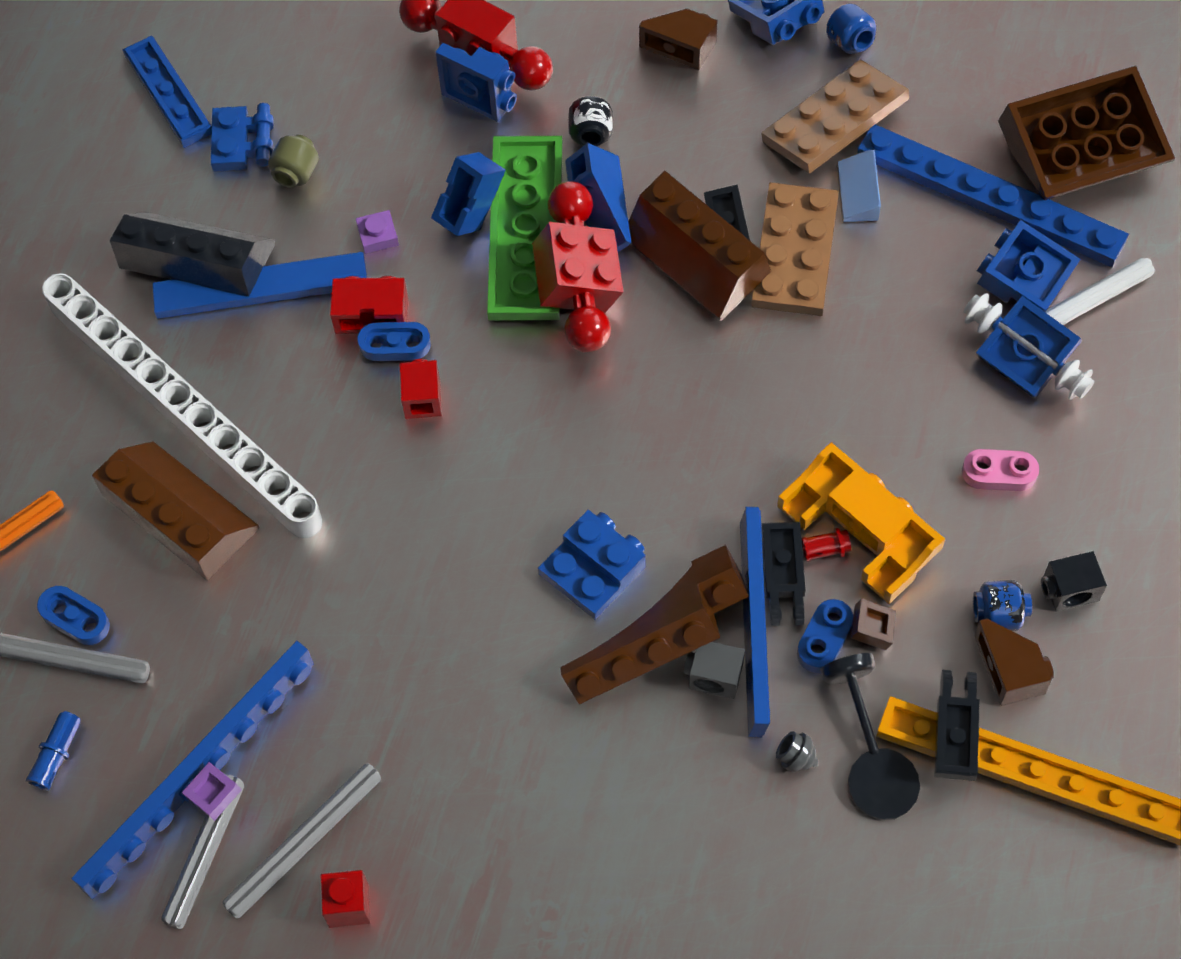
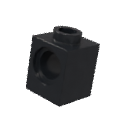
(1073, 581)

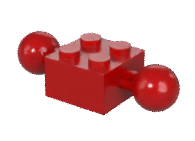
(476, 25)
(578, 267)

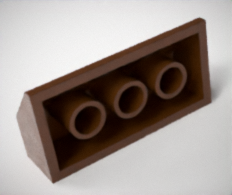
(695, 246)
(174, 506)

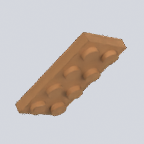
(835, 116)
(797, 248)

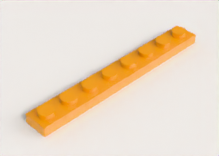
(1044, 774)

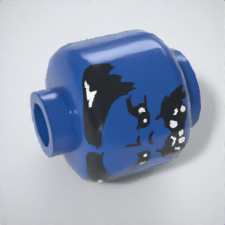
(1002, 603)

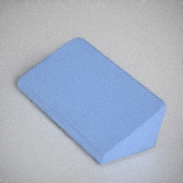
(859, 187)

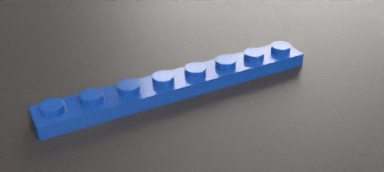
(994, 195)
(159, 808)

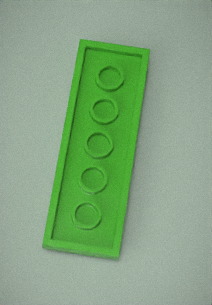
(516, 220)

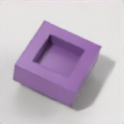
(377, 231)
(211, 791)

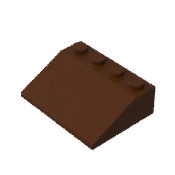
(1086, 133)

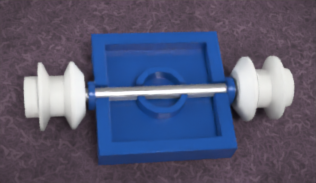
(1028, 346)

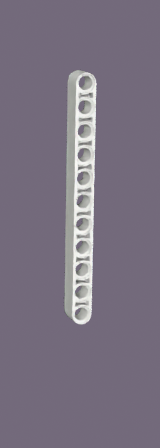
(187, 415)

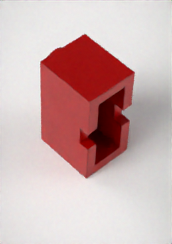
(367, 301)

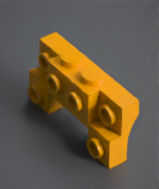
(869, 513)

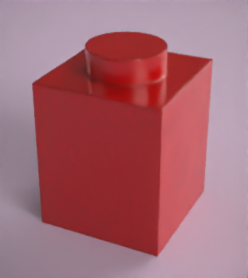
(420, 389)
(345, 898)

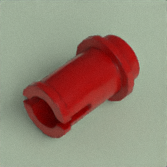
(826, 545)

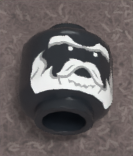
(590, 121)

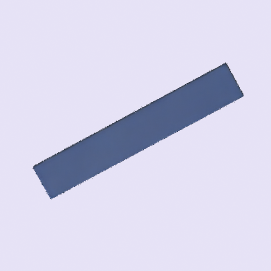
(273, 284)
(754, 623)

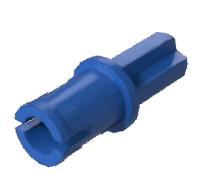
(53, 751)

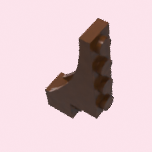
(667, 631)

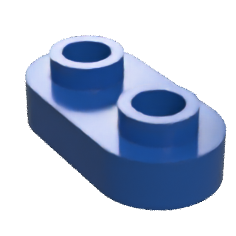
(395, 341)
(75, 617)
(826, 633)

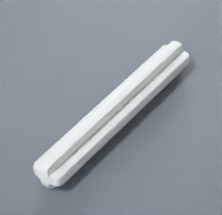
(1102, 291)

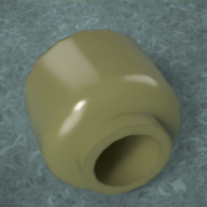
(293, 160)

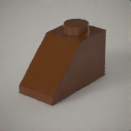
(680, 36)
(1013, 663)

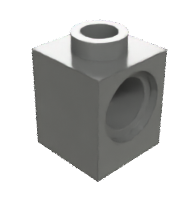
(715, 669)

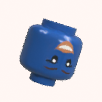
(851, 28)

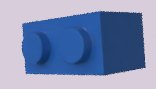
(468, 194)

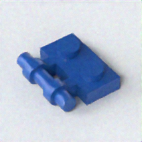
(230, 137)

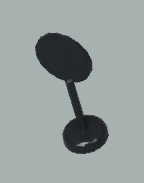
(882, 779)

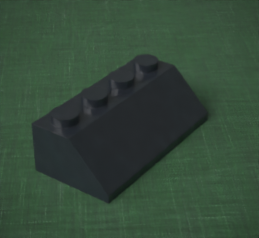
(190, 252)

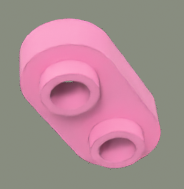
(1001, 470)

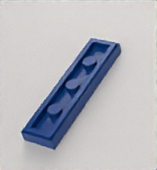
(168, 91)

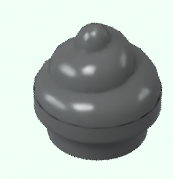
(797, 752)

